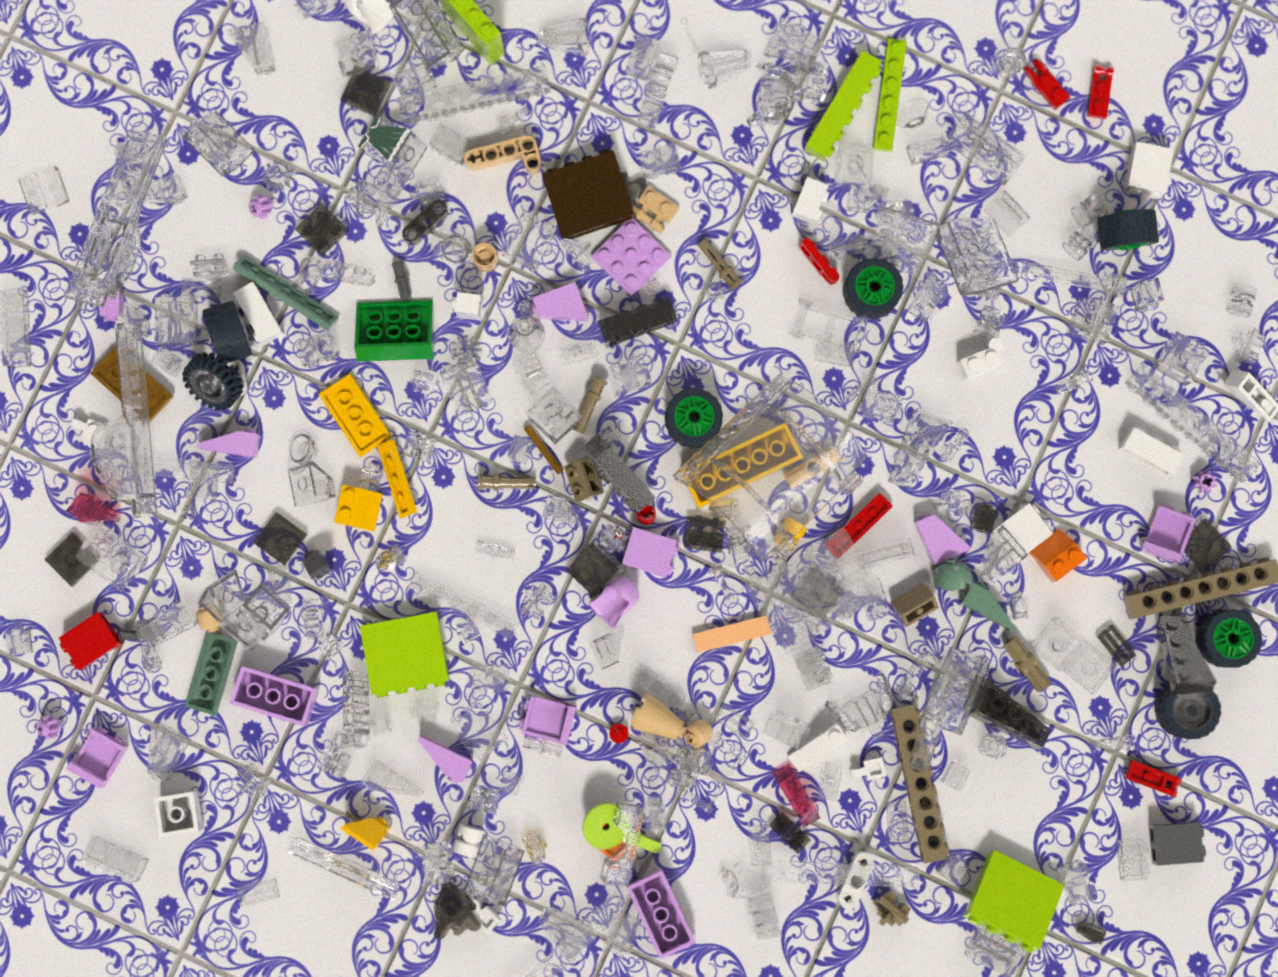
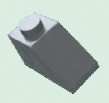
(316, 564)

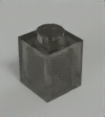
(983, 519)

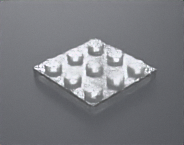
(902, 240)

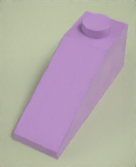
(235, 443)
(450, 762)

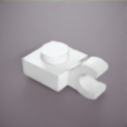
(87, 428)
(871, 768)

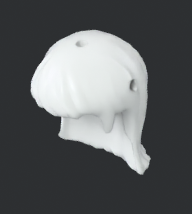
(371, 12)

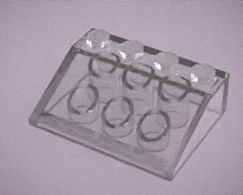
(976, 255)

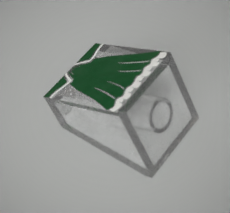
(392, 145)

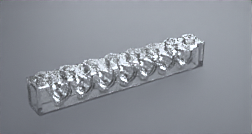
(464, 90)
(1247, 463)

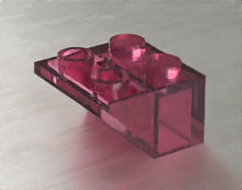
(90, 511)

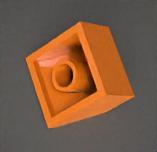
(1057, 555)

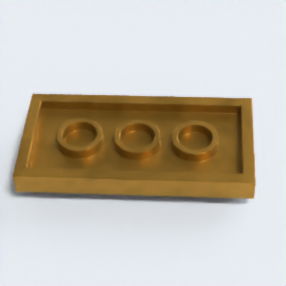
(108, 374)

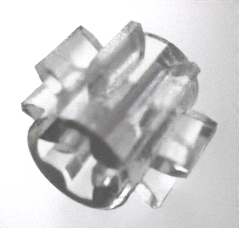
(712, 285)

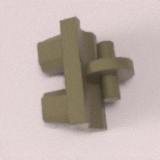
(888, 912)

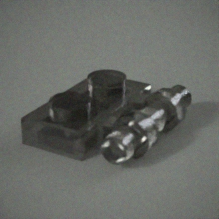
(704, 540)

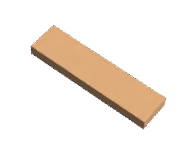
(731, 634)

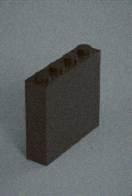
(588, 195)

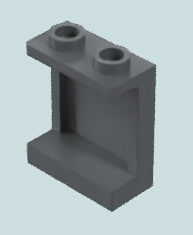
(1177, 843)

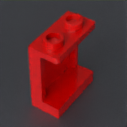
(89, 641)

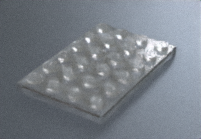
(815, 590)

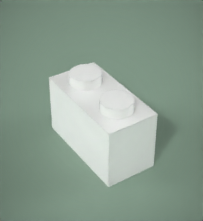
(809, 201)
(468, 306)

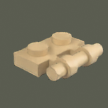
(658, 205)

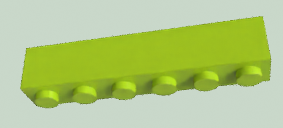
(844, 103)

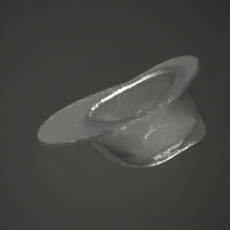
(451, 247)
(301, 451)

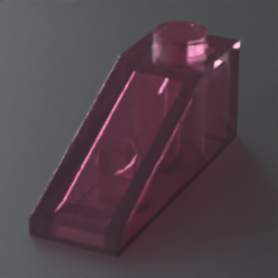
(796, 795)

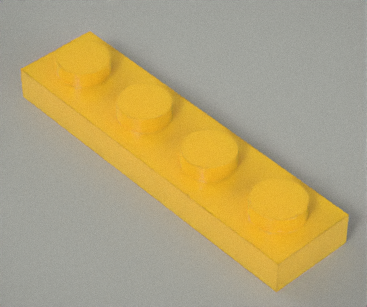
(397, 478)

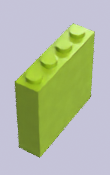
(475, 28)
(404, 654)
(1013, 901)

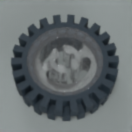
(212, 381)

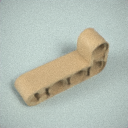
(502, 157)

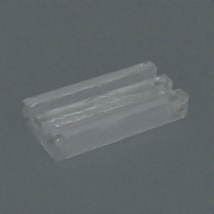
(198, 287)
(748, 729)
(241, 896)

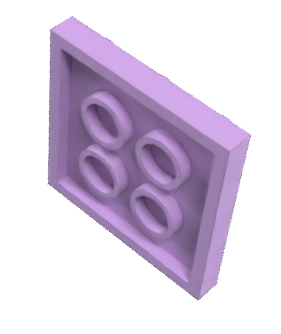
(631, 257)

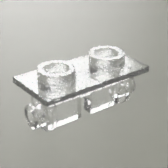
(856, 245)

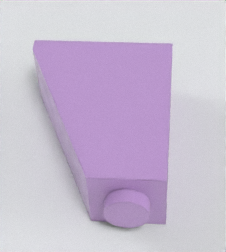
(560, 304)
(939, 539)

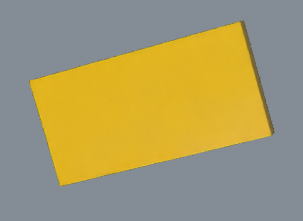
(355, 415)

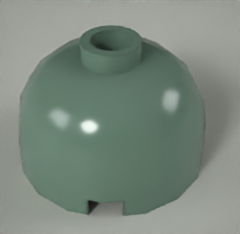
(952, 575)

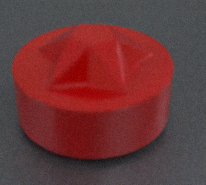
(646, 515)
(618, 733)

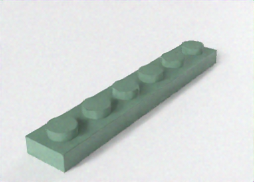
(285, 292)

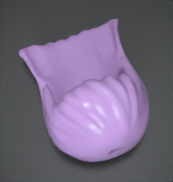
(615, 600)

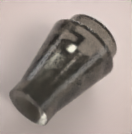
(1092, 932)

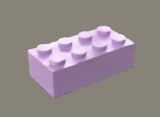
(274, 696)
(660, 913)

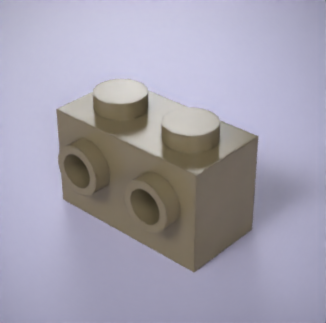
(583, 480)
(913, 603)

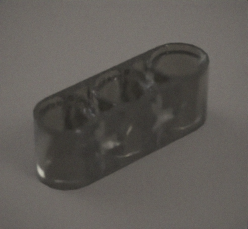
(427, 213)

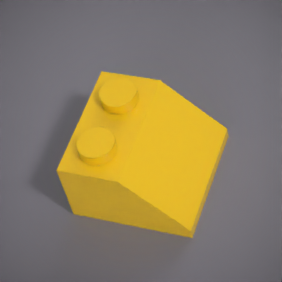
(358, 508)

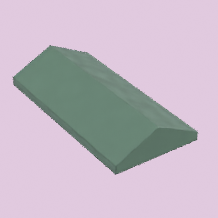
(211, 673)

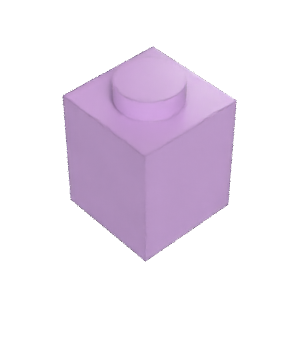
(112, 308)

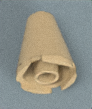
(657, 719)

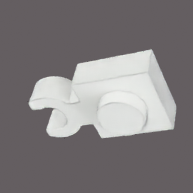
(485, 916)

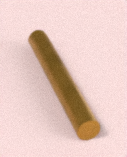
(543, 449)

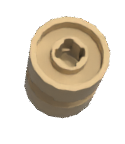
(485, 257)

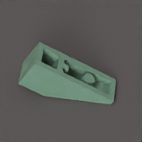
(984, 603)

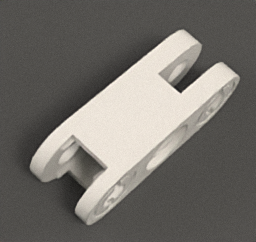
(853, 890)

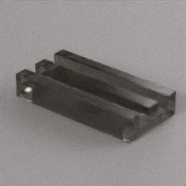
(1100, 637)

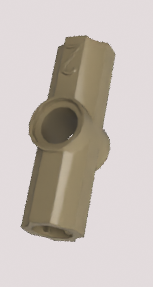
(1027, 664)

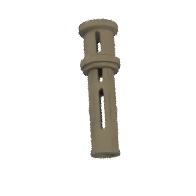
(724, 273)
(592, 397)
(496, 482)

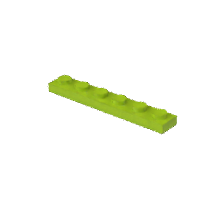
(890, 95)

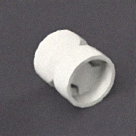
(468, 840)

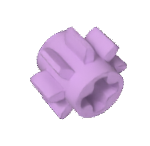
(260, 206)
(1210, 482)
(48, 726)

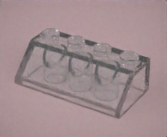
(428, 31)
(985, 148)
(956, 690)

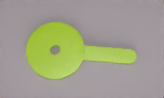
(612, 836)

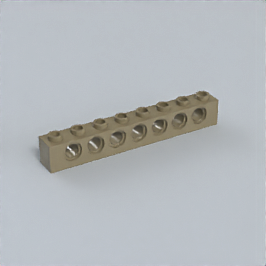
(1268, 576)
(940, 849)

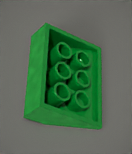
(394, 330)

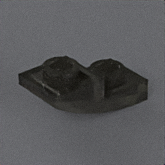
(790, 833)

